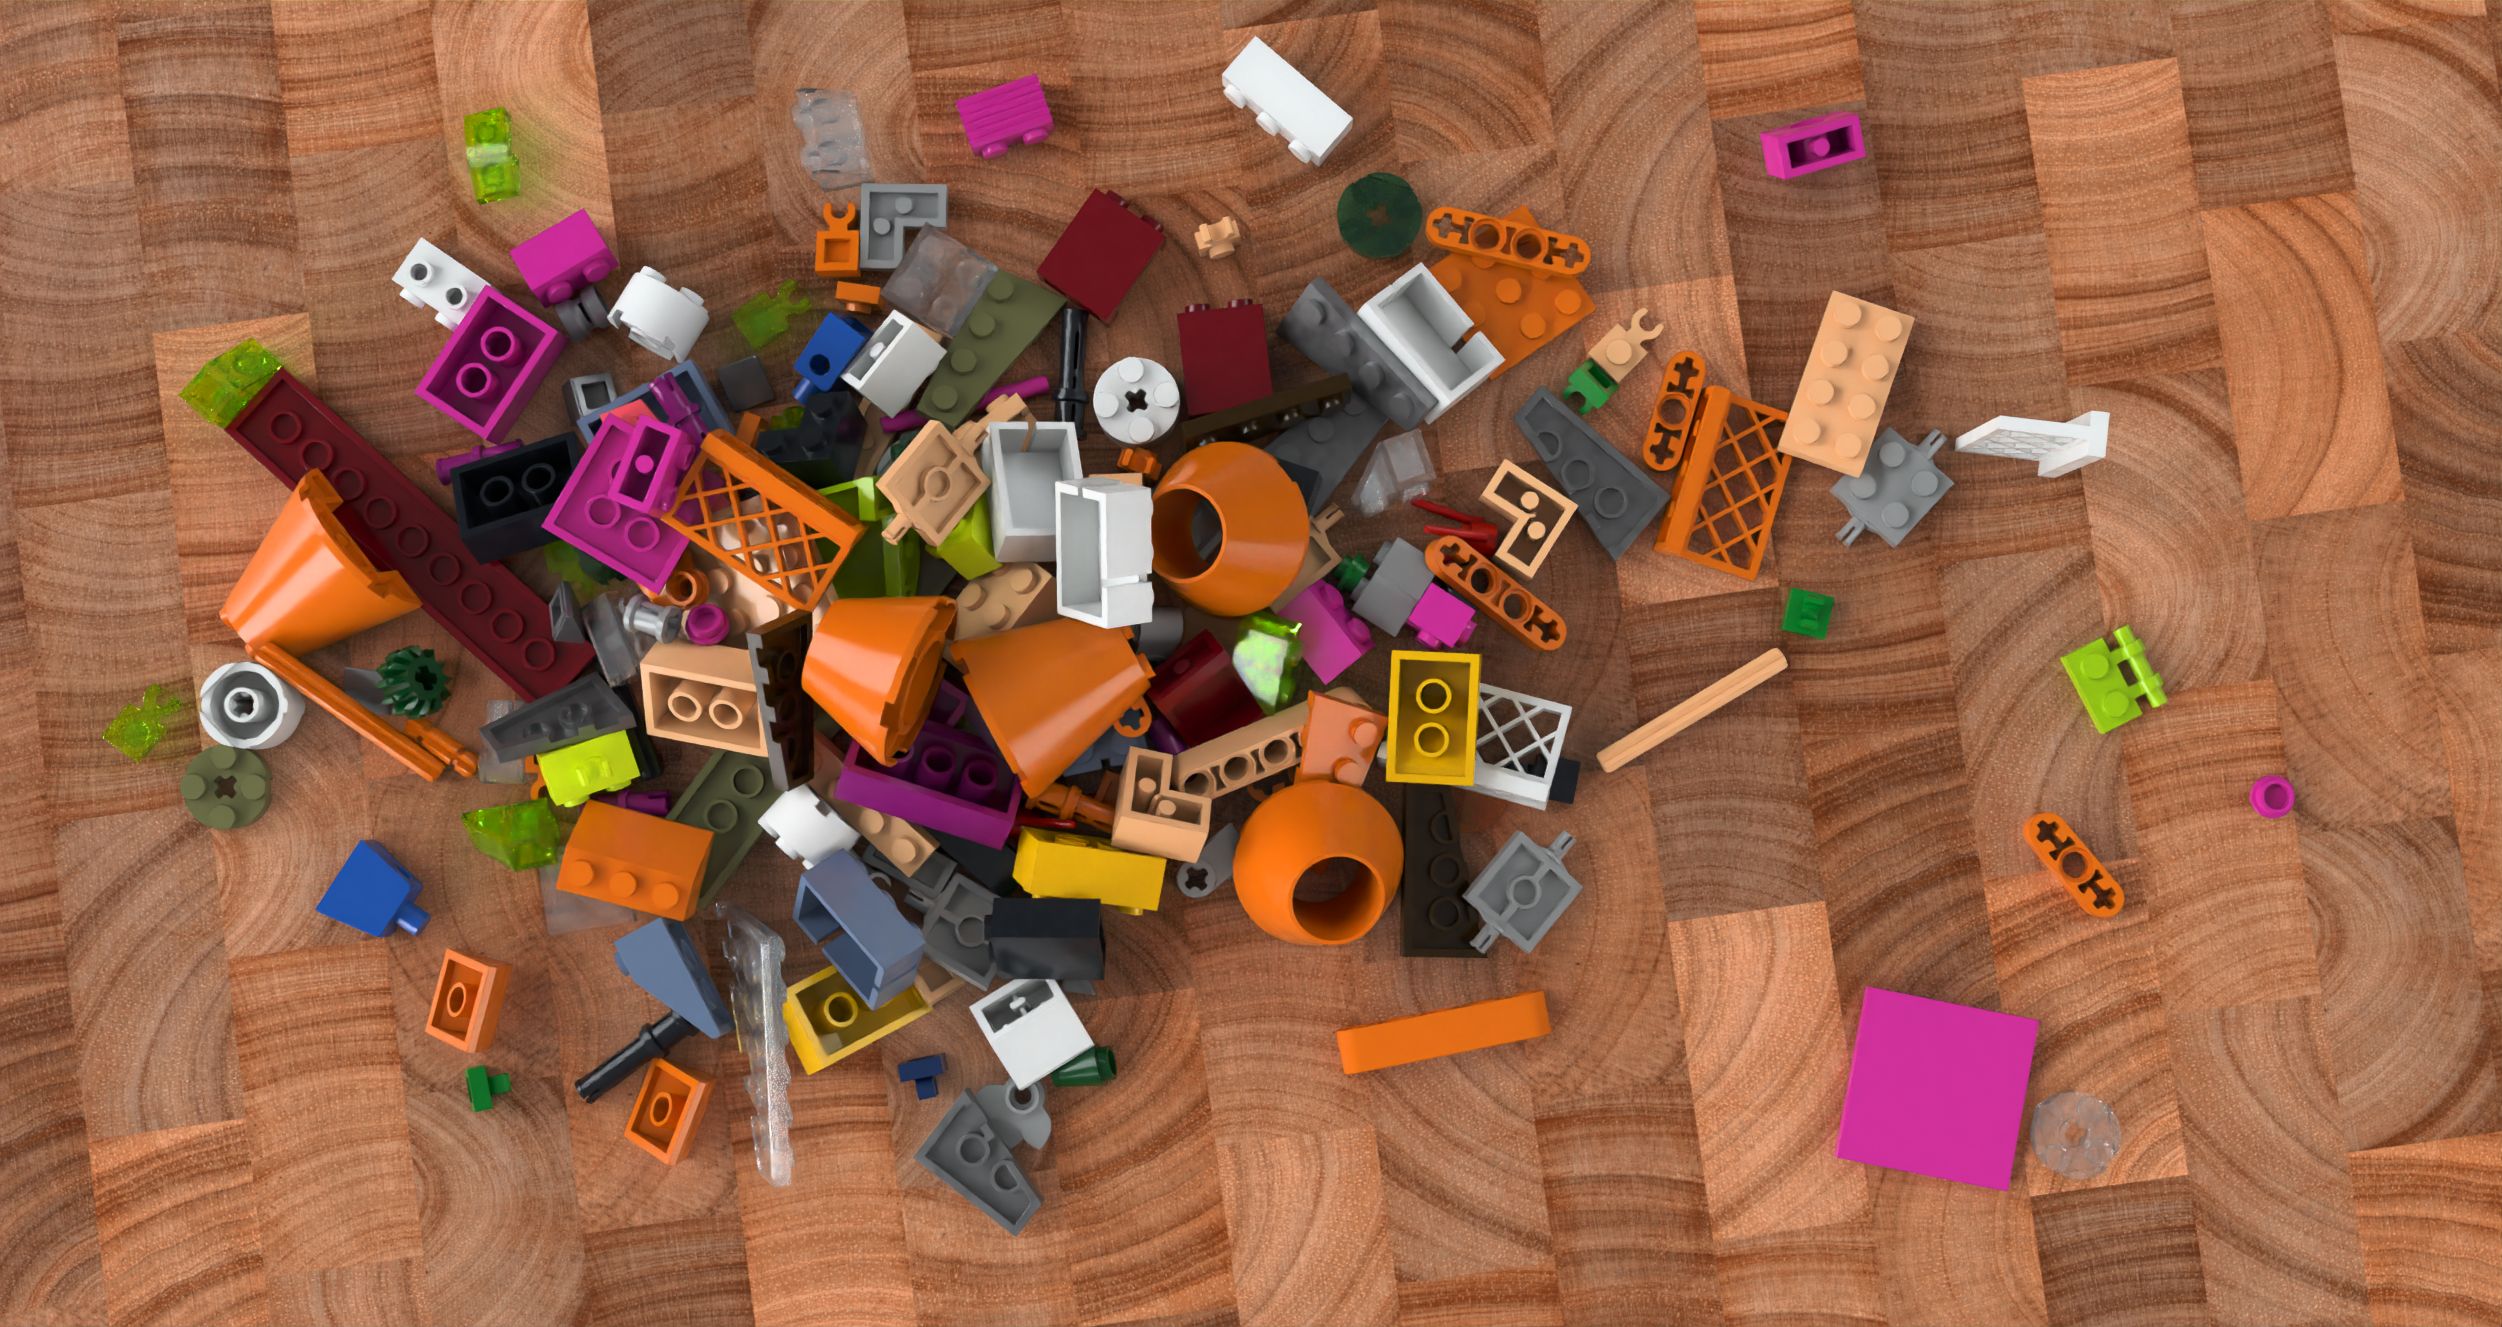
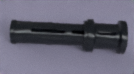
(1070, 395)
(653, 1042)

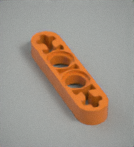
(1509, 234)
(1493, 599)

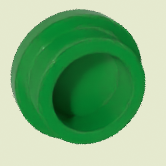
(1351, 572)

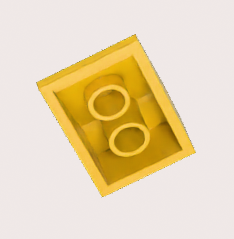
(1433, 717)
(833, 1021)

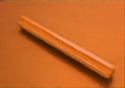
(350, 711)

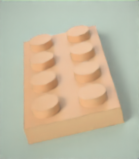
(1845, 384)

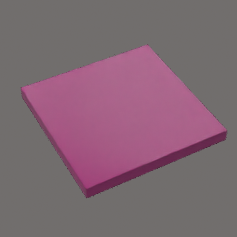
(1936, 1088)

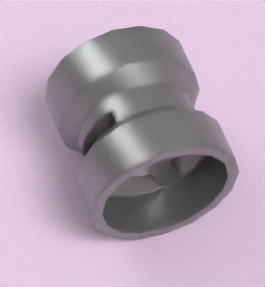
(576, 318)

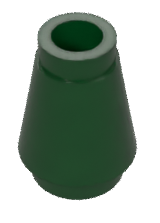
(1090, 1068)

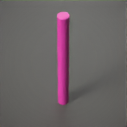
(1023, 388)

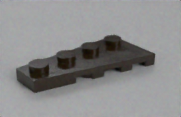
(786, 710)
(1434, 878)

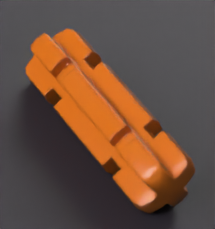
(442, 746)

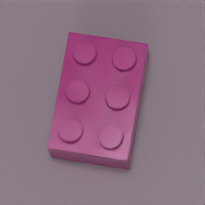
(492, 365)

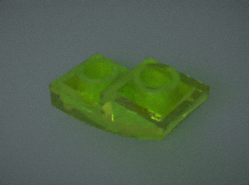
(490, 155)

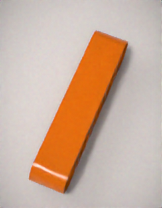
(1443, 1031)

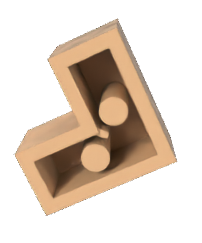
(1537, 517)
(1152, 816)

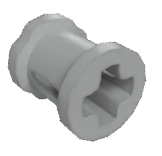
(652, 618)

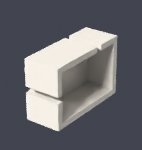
(1421, 327)
(1024, 486)
(1104, 551)

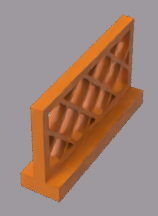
(1692, 478)
(776, 486)

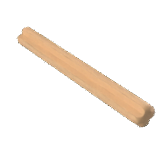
(1692, 710)

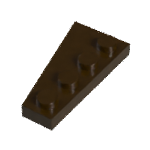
(1267, 414)

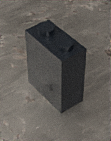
(1047, 938)

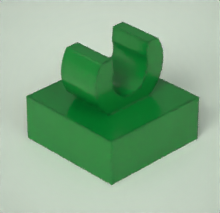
(1593, 384)
(1807, 613)
(481, 1087)

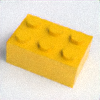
(1087, 868)

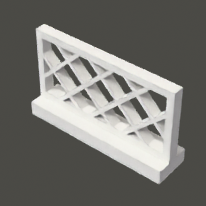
(2053, 444)
(1501, 781)

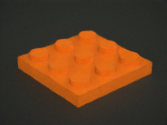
(1512, 304)

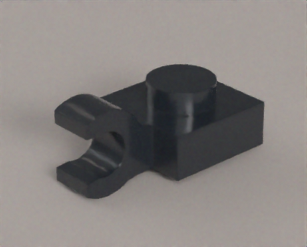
(1564, 779)

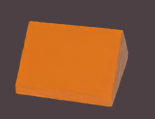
(468, 1000)
(669, 1109)

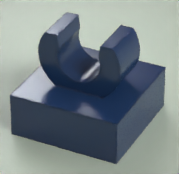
(923, 1072)

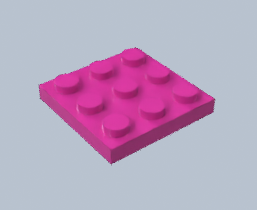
(616, 533)

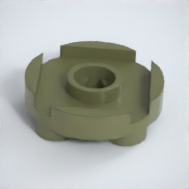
(202, 787)

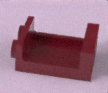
(1102, 255)
(1223, 356)
(1203, 692)

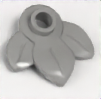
(1013, 1118)

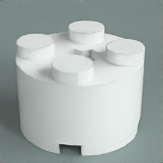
(659, 315)
(1132, 379)
(227, 706)
(808, 826)

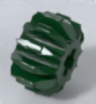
(413, 682)

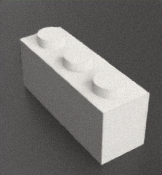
(1285, 102)

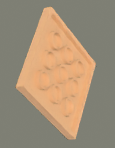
(740, 597)

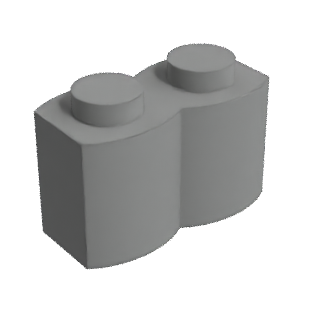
(1394, 586)

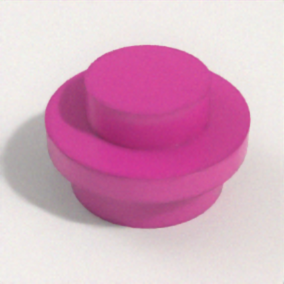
(707, 625)
(2272, 796)

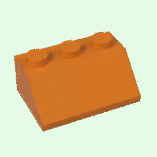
(636, 860)

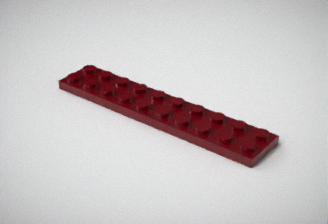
(409, 532)

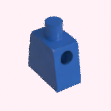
(836, 340)
(375, 893)

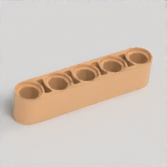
(1249, 747)

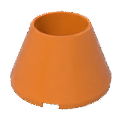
(1261, 526)
(880, 667)
(1300, 829)

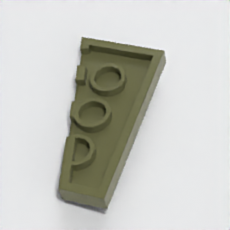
(987, 347)

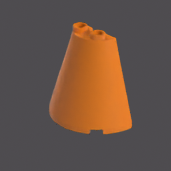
(312, 580)
(1051, 691)

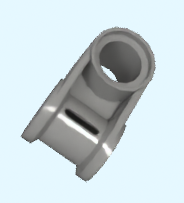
(1159, 637)
(1215, 859)

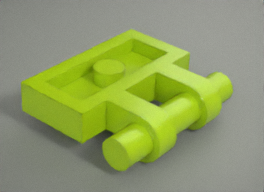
(2103, 685)

